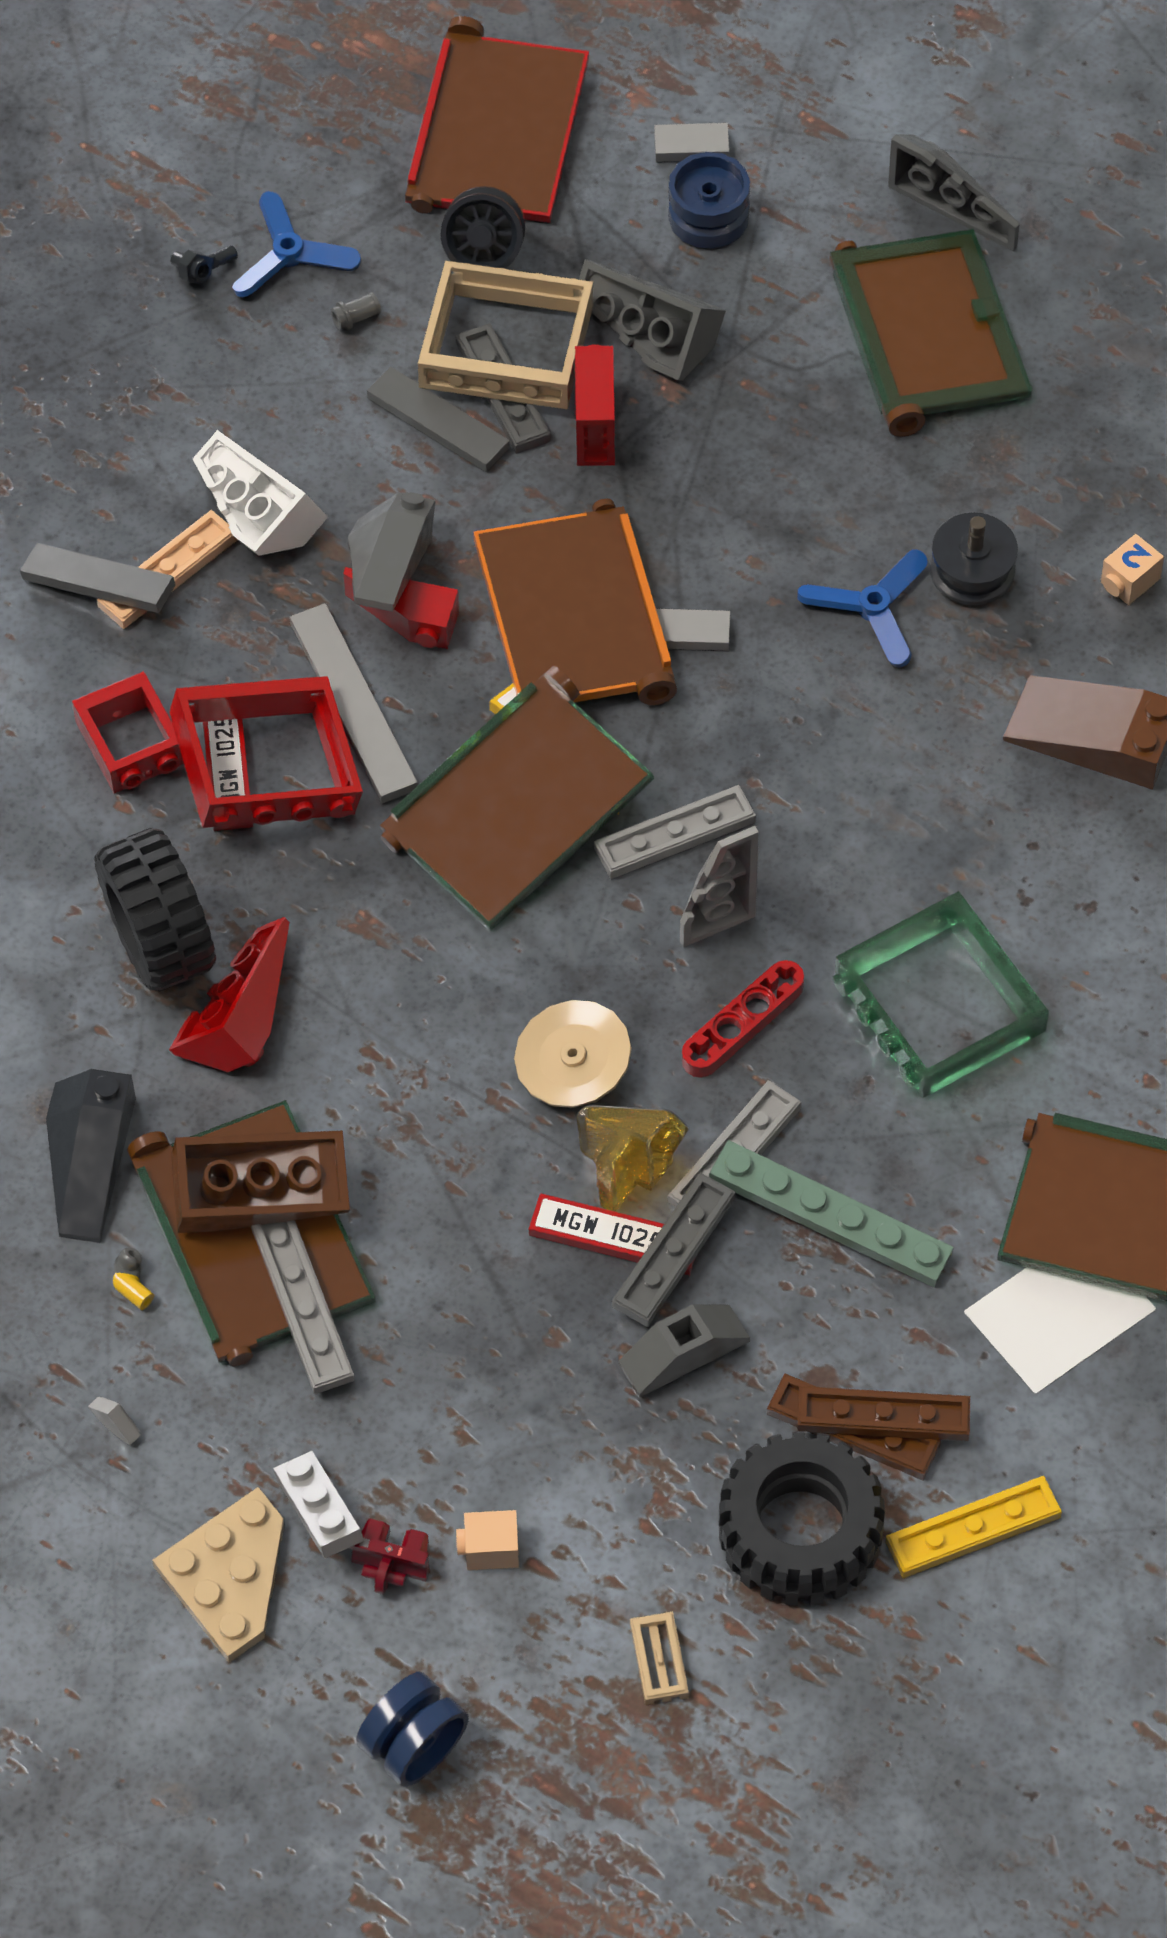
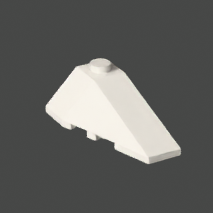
(256, 501)

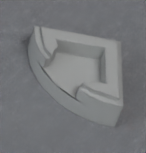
(115, 1419)

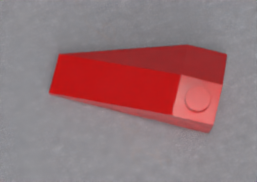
(241, 1006)

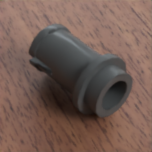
(355, 311)

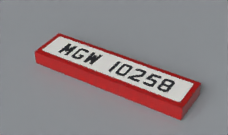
(227, 760)
(593, 1228)

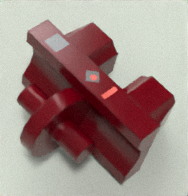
(391, 1562)

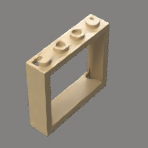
(499, 379)

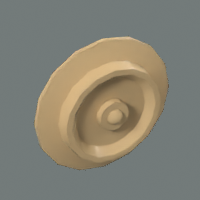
(572, 1053)

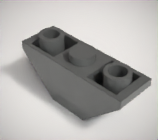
(682, 1345)

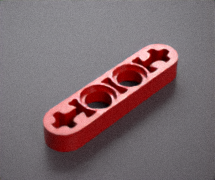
(738, 1014)

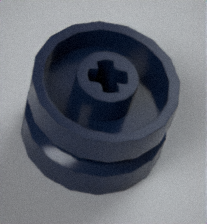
(709, 200)
(412, 1729)

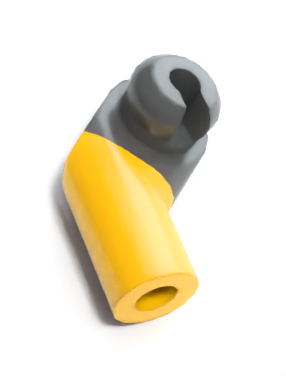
(127, 1278)

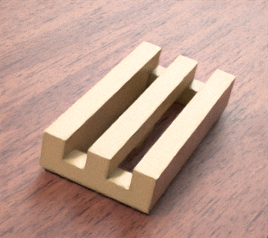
(665, 1691)

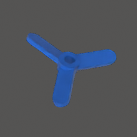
(290, 249)
(880, 614)

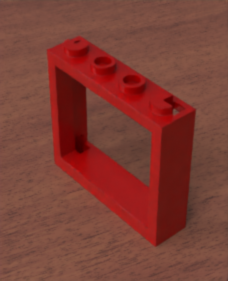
(266, 700)

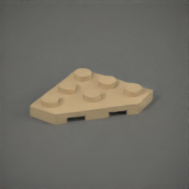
(228, 1572)

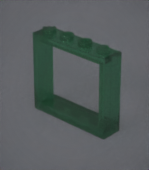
(957, 915)

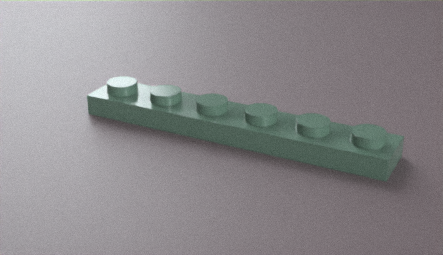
(831, 1213)

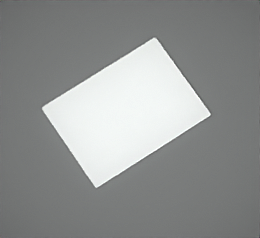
(1053, 1322)

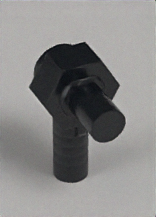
(197, 266)

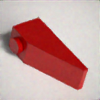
(422, 615)

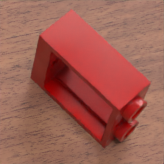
(595, 405)
(117, 702)

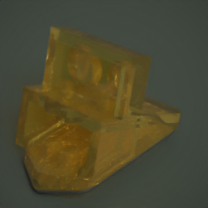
(628, 1147)

